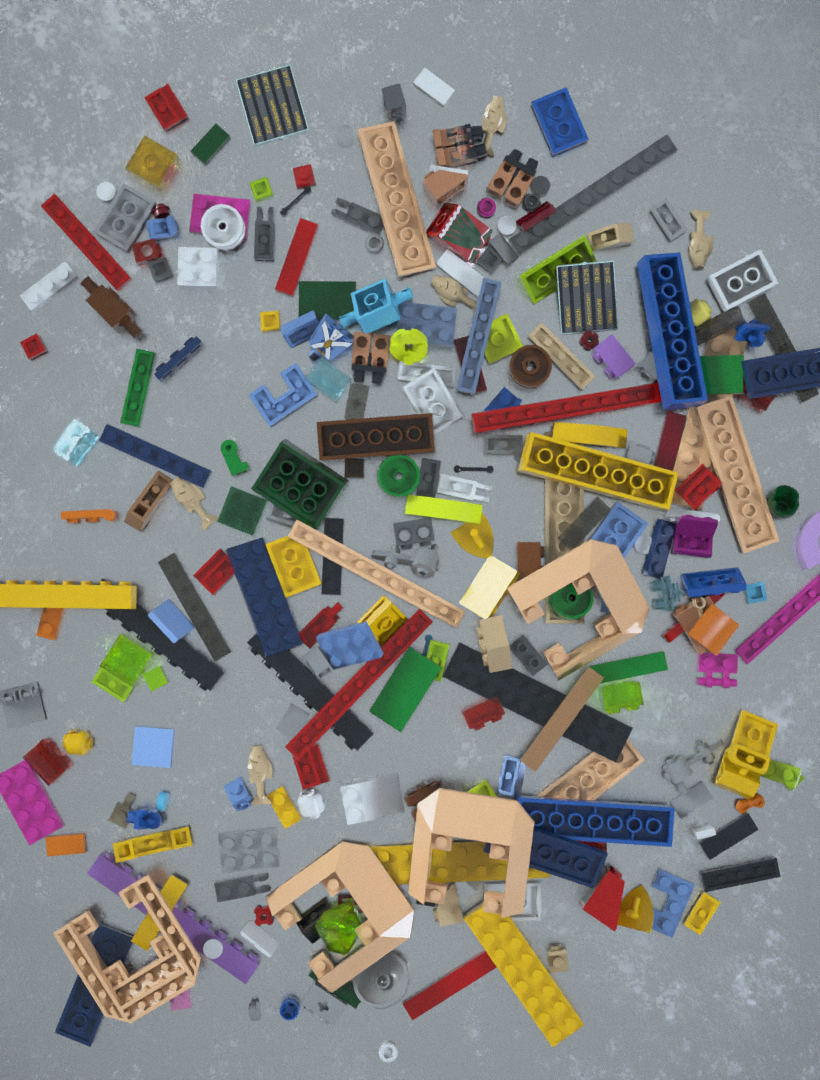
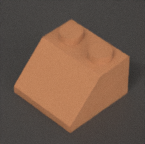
(443, 185)

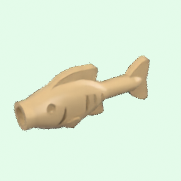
(493, 120)
(700, 245)
(452, 292)
(189, 497)
(259, 769)

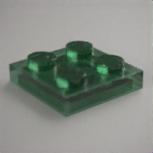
(242, 510)

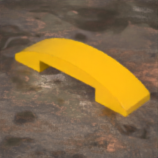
(590, 434)
(152, 844)
(148, 929)

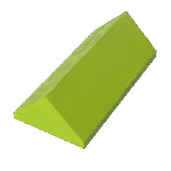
(542, 278)

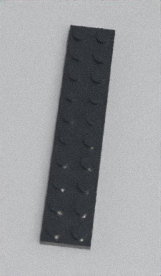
(536, 702)

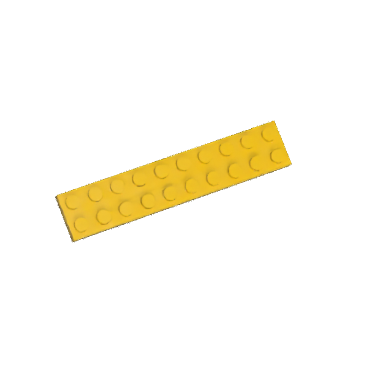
(461, 864)

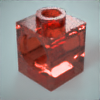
(138, 249)

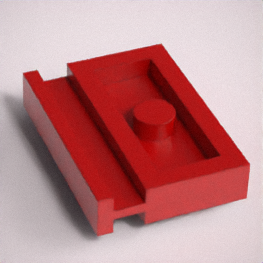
(166, 107)
(698, 487)
(215, 572)
(311, 768)

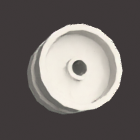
(215, 218)

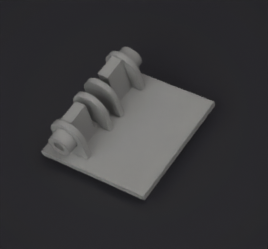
(22, 705)

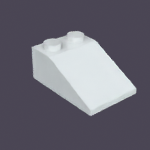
(372, 799)

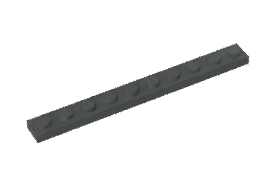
(594, 194)

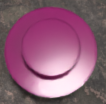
(486, 207)

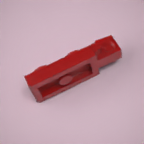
(320, 624)

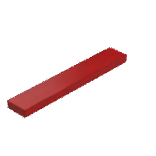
(86, 242)
(449, 985)

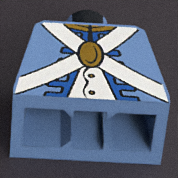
(329, 339)

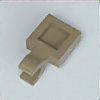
(120, 812)

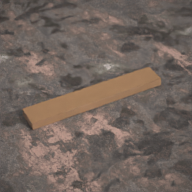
(561, 719)

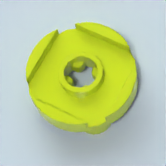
(405, 354)

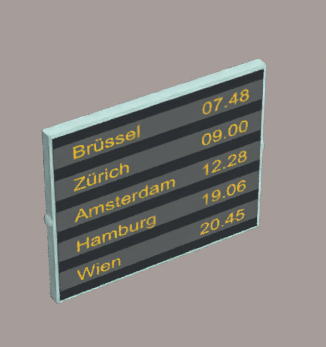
(272, 105)
(587, 297)

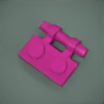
(721, 663)

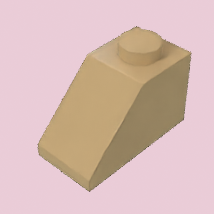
(611, 236)
(449, 912)

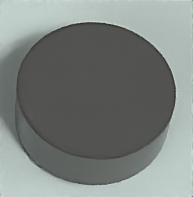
(540, 185)

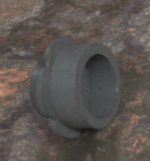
(531, 197)

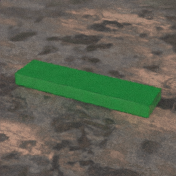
(138, 387)
(631, 667)

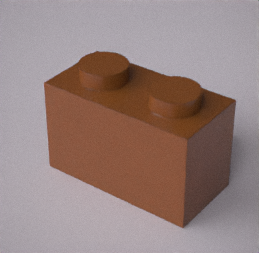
(529, 558)

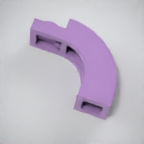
(807, 542)

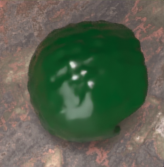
(784, 501)

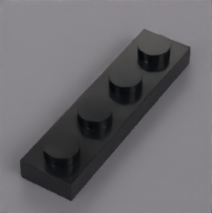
(332, 571)
(740, 874)

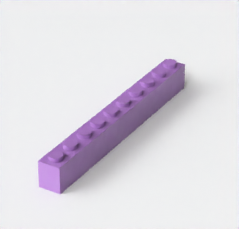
(233, 958)

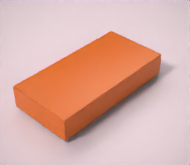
(65, 844)

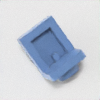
(162, 228)
(238, 794)

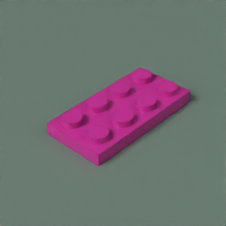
(29, 802)

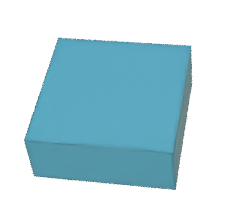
(755, 592)

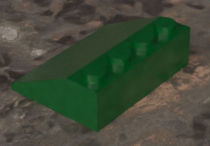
(299, 484)

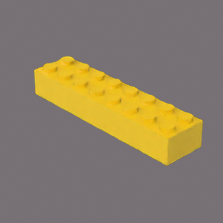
(598, 471)
(525, 974)

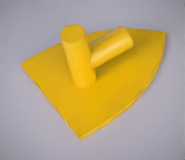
(475, 538)
(637, 910)

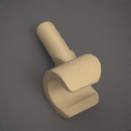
(699, 608)

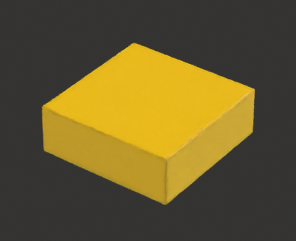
(270, 321)

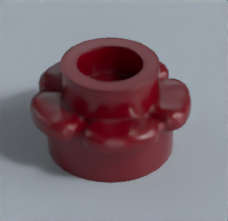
(161, 211)
(584, 340)

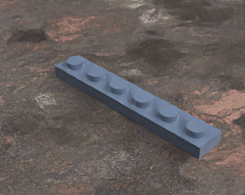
(478, 336)

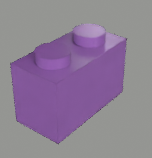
(613, 357)

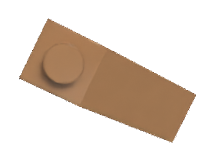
(148, 501)

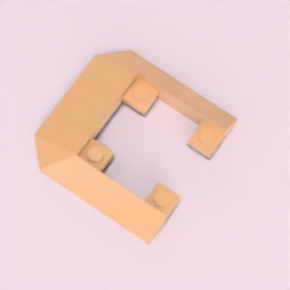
(586, 566)
(476, 818)
(374, 891)
(112, 987)

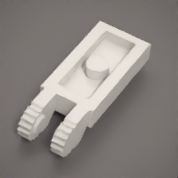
(461, 488)
(675, 514)

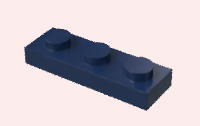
(178, 358)
(659, 548)

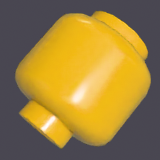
(77, 742)

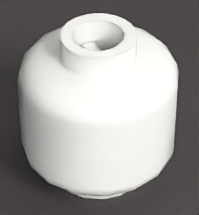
(311, 803)

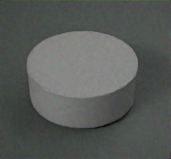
(374, 243)
(254, 1011)

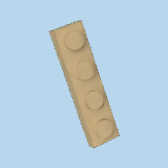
(562, 356)

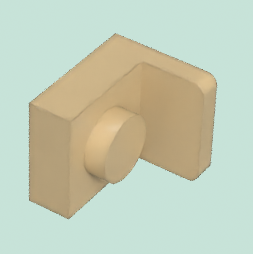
(557, 959)

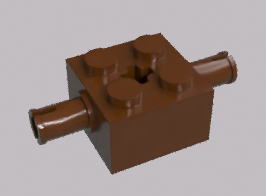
(105, 303)

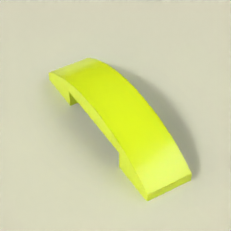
(443, 509)

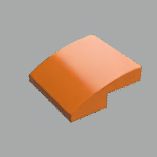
(713, 629)

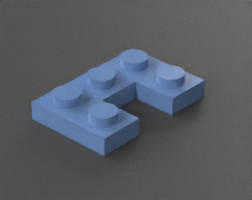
(277, 409)
(679, 894)

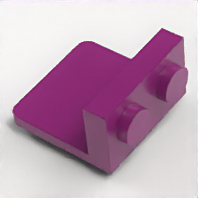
(694, 536)

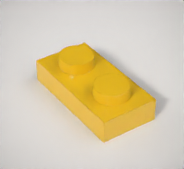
(284, 807)
(701, 913)

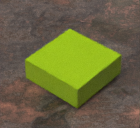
(261, 189)
(155, 678)

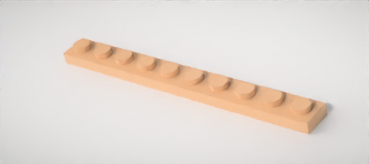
(376, 574)

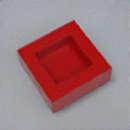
(303, 176)
(33, 346)

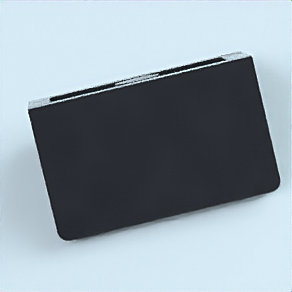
(310, 919)

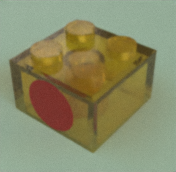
(152, 163)

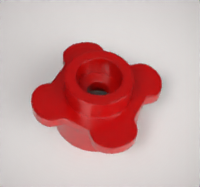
(259, 919)

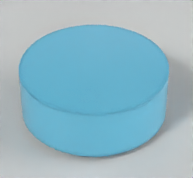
(162, 801)

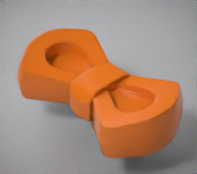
(743, 805)

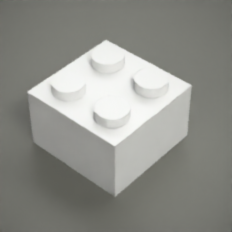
(198, 268)

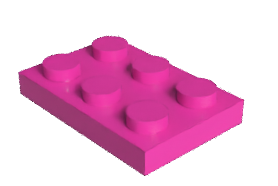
(202, 203)

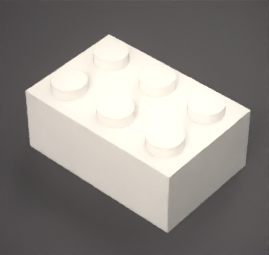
(742, 281)

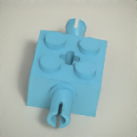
(375, 306)

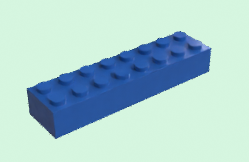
(672, 331)
(602, 820)

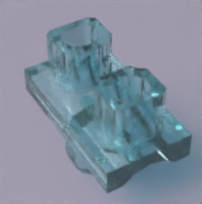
(667, 601)

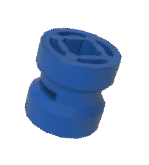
(287, 1011)

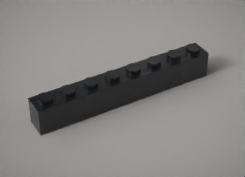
(179, 653)
(314, 692)

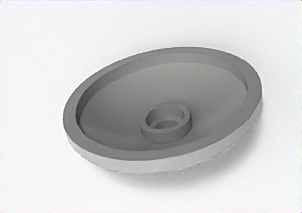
(369, 983)

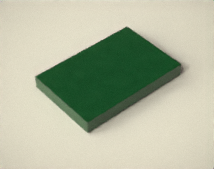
(326, 298)

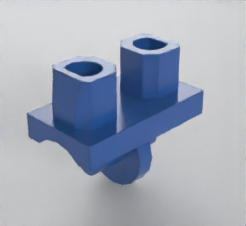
(752, 332)
(144, 818)

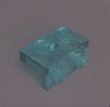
(75, 442)

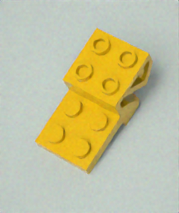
(747, 755)

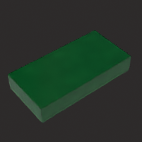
(210, 144)

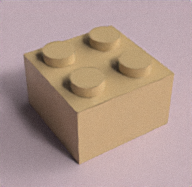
(494, 644)

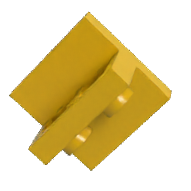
(384, 619)

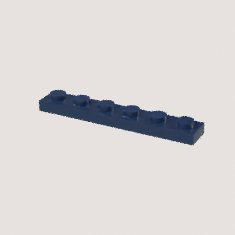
(155, 455)

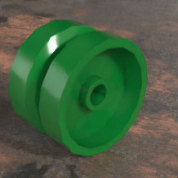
(408, 470)
(570, 610)

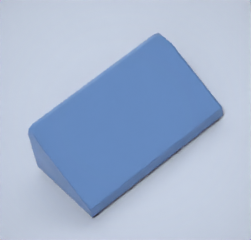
(300, 328)
(511, 776)

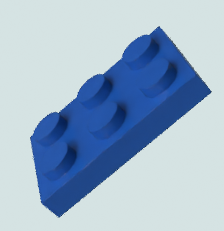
(559, 121)
(713, 582)

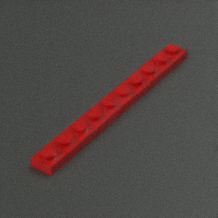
(566, 407)
(358, 685)

